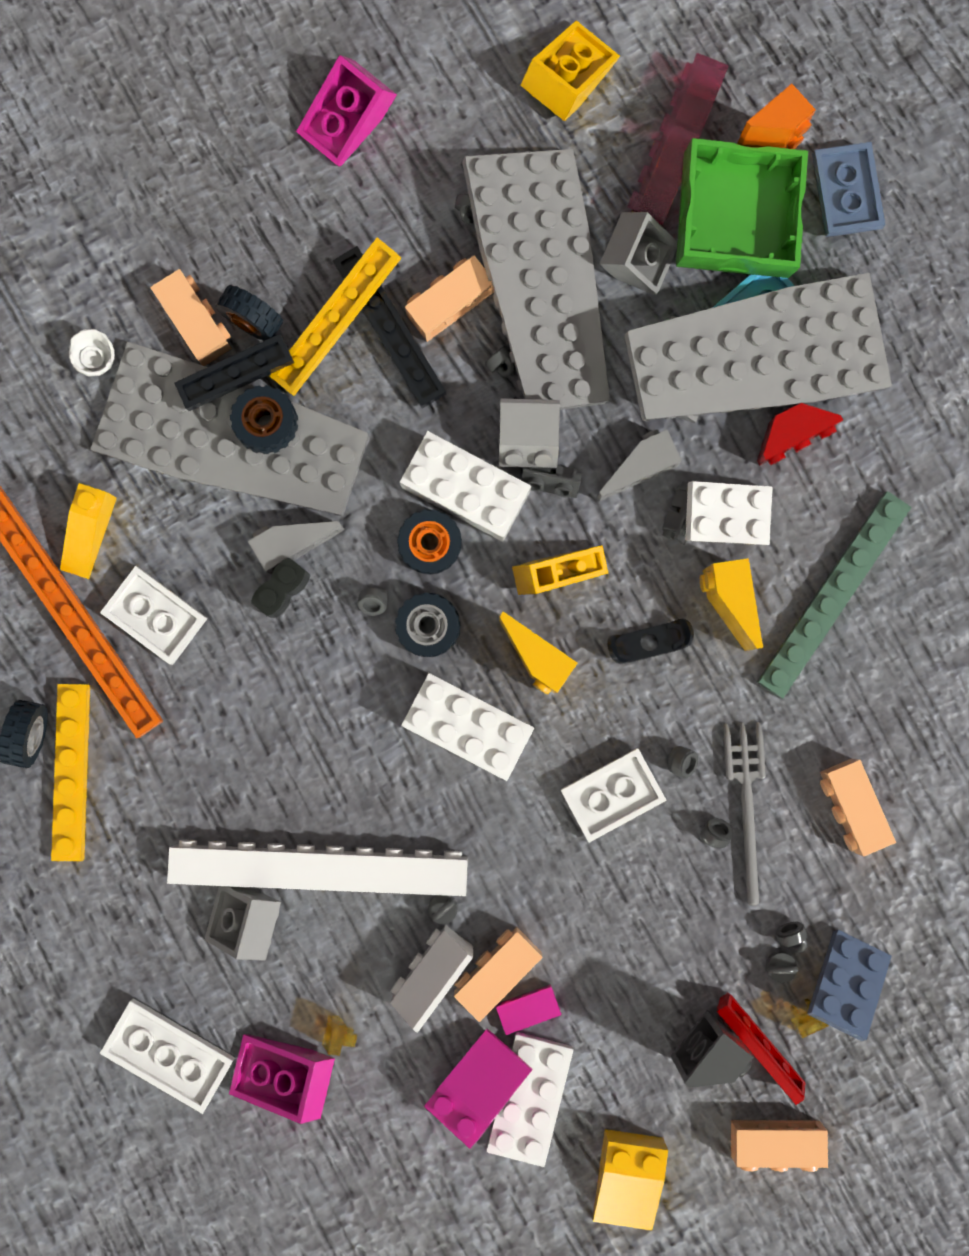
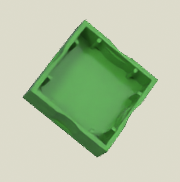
(741, 208)

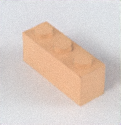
(449, 298)
(192, 316)
(856, 807)
(496, 973)
(779, 1144)

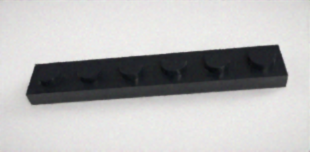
(396, 338)

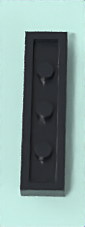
(234, 372)

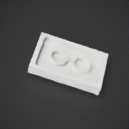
(728, 513)
(153, 615)
(613, 795)

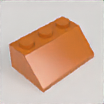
(779, 122)

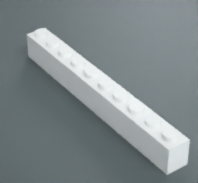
(318, 869)

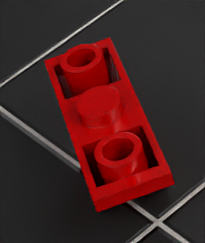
(795, 430)

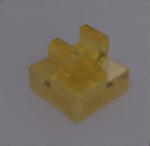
(805, 1024)
(336, 1035)

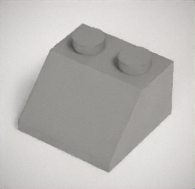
(639, 251)
(529, 433)
(242, 922)

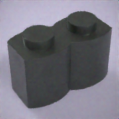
(275, 595)

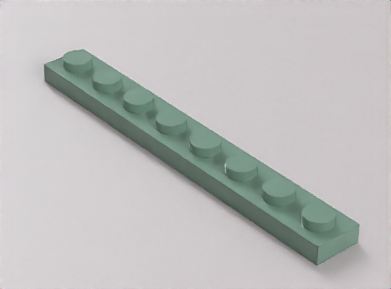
(834, 594)

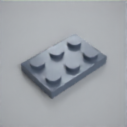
(848, 189)
(849, 985)

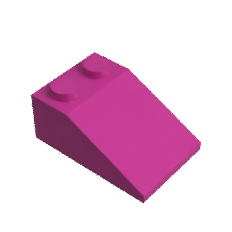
(345, 110)
(282, 1078)
(478, 1088)

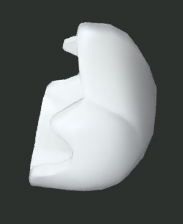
(91, 352)

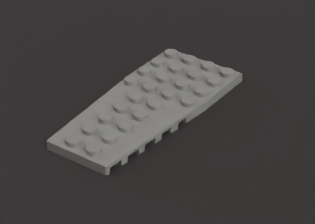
(542, 271)
(762, 352)
(154, 430)

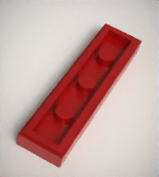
(762, 1048)

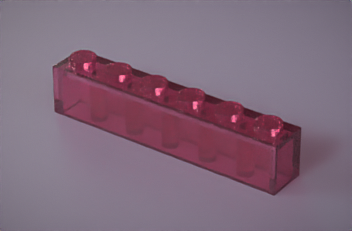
(688, 118)

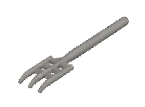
(746, 778)

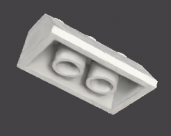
(431, 976)

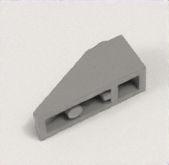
(649, 459)
(290, 541)

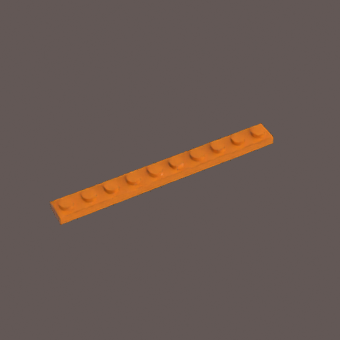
(75, 621)

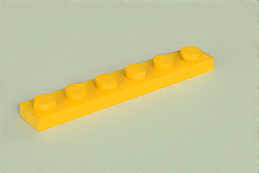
(337, 315)
(70, 772)

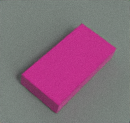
(528, 1009)

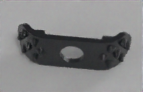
(670, 638)

